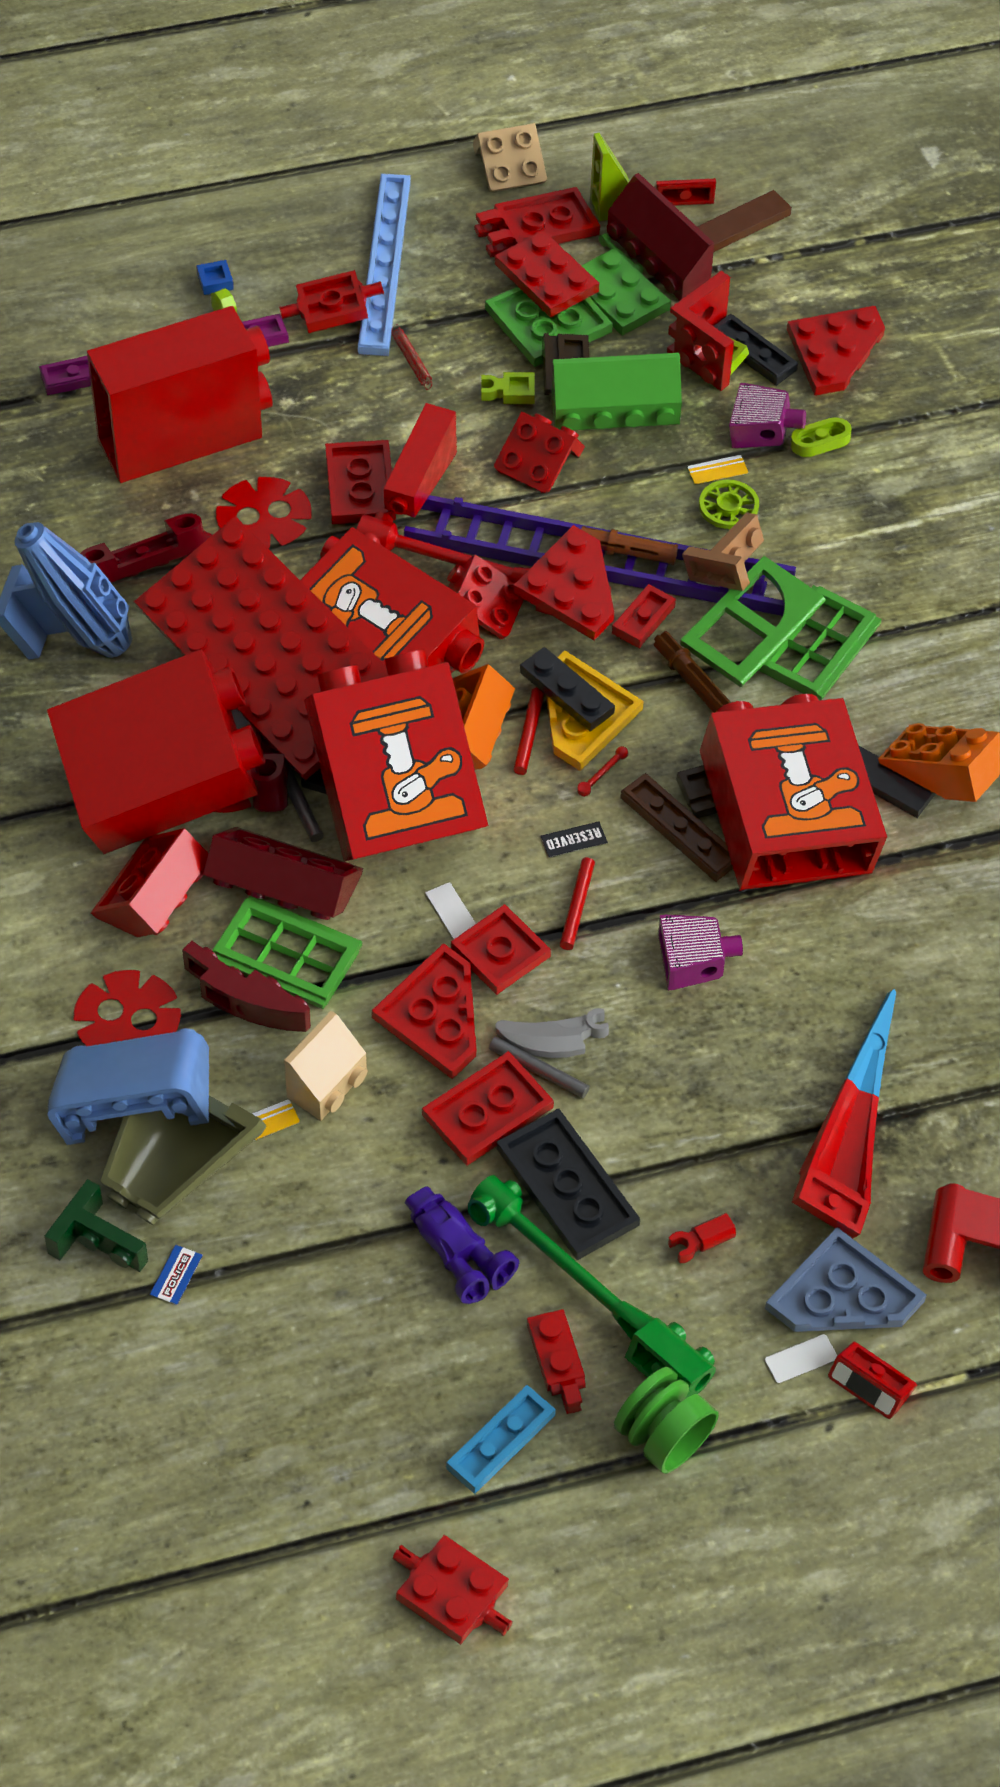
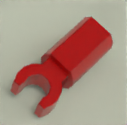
(703, 1236)

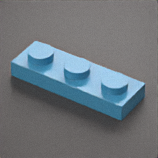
(500, 1439)

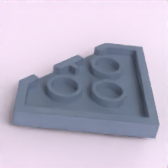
(843, 1290)

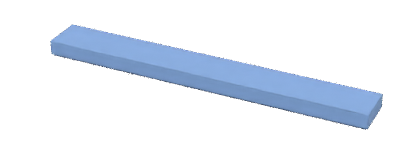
(385, 263)

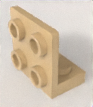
(511, 157)

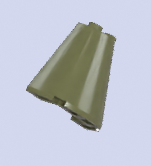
(166, 1159)

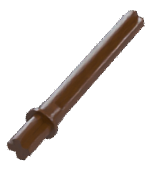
(680, 660)

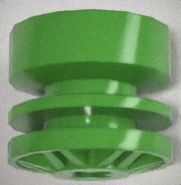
(666, 1420)

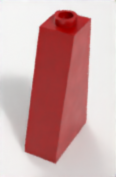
(422, 461)

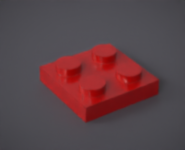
(501, 949)

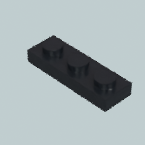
(567, 689)

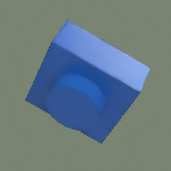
(214, 276)

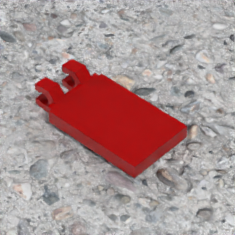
(559, 213)

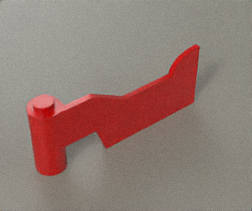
(958, 1218)

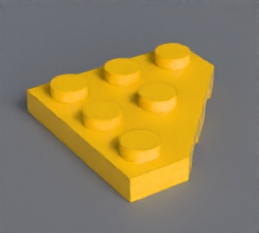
(570, 738)

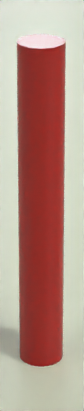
(528, 731)
(577, 903)

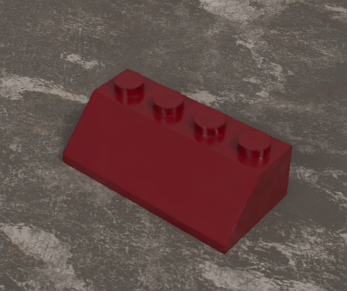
(660, 238)
(281, 872)

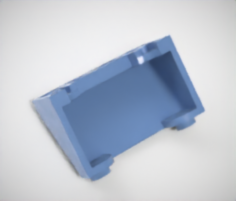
(131, 1079)

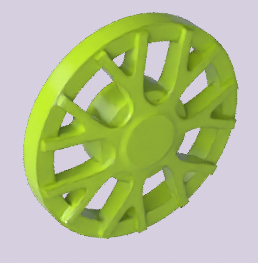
(728, 503)

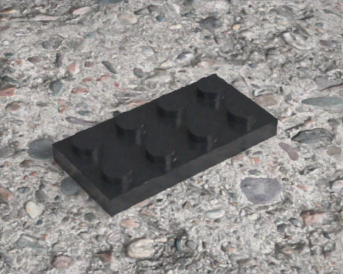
(568, 1184)

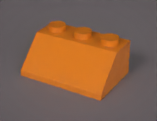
(483, 704)

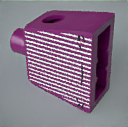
(762, 417)
(694, 949)

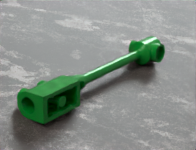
(652, 1341)

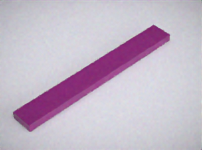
(74, 373)

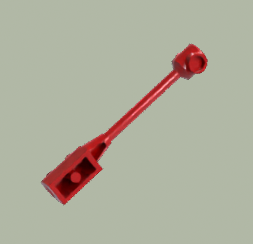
(385, 532)

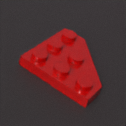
(835, 345)
(571, 584)
(434, 1011)

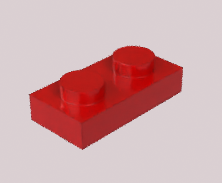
(643, 616)

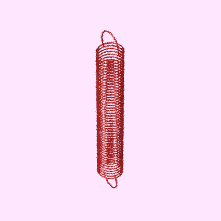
(413, 361)

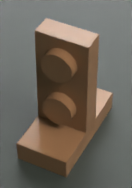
(725, 561)

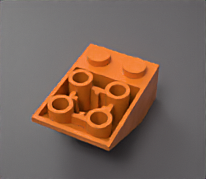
(946, 759)

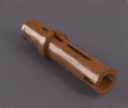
(634, 546)

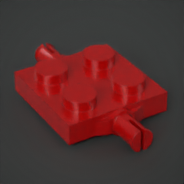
(331, 301)
(452, 1589)

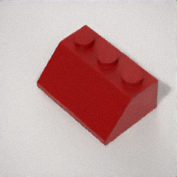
(153, 883)

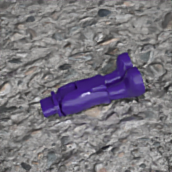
(457, 1244)

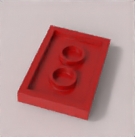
(547, 273)
(357, 479)
(487, 1108)

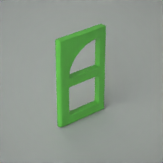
(799, 605)

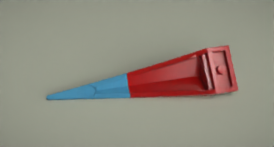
(839, 1164)

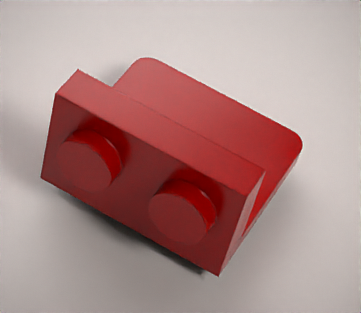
(537, 451)
(490, 592)

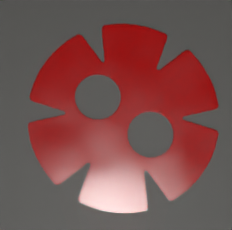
(268, 491)
(124, 988)

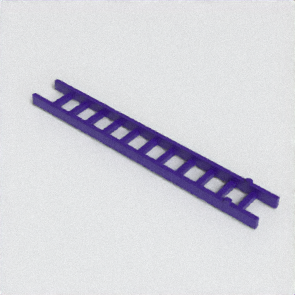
(541, 525)

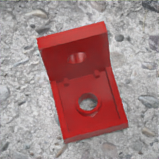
(696, 339)

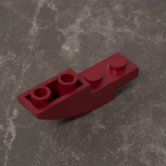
(250, 998)

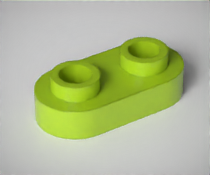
(821, 437)

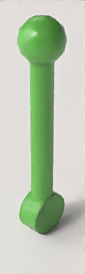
(605, 240)

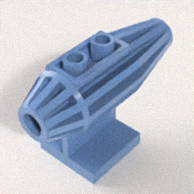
(61, 595)

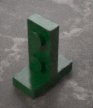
(80, 1222)

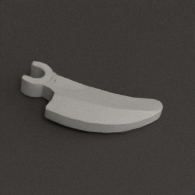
(554, 1038)

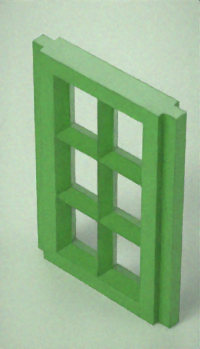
(840, 660)
(298, 925)

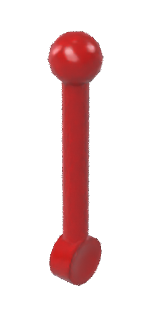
(584, 788)

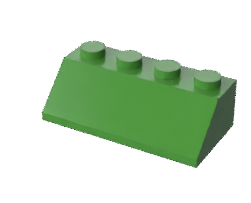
(616, 391)

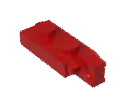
(558, 1357)

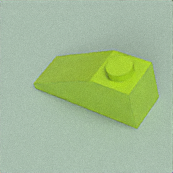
(607, 178)

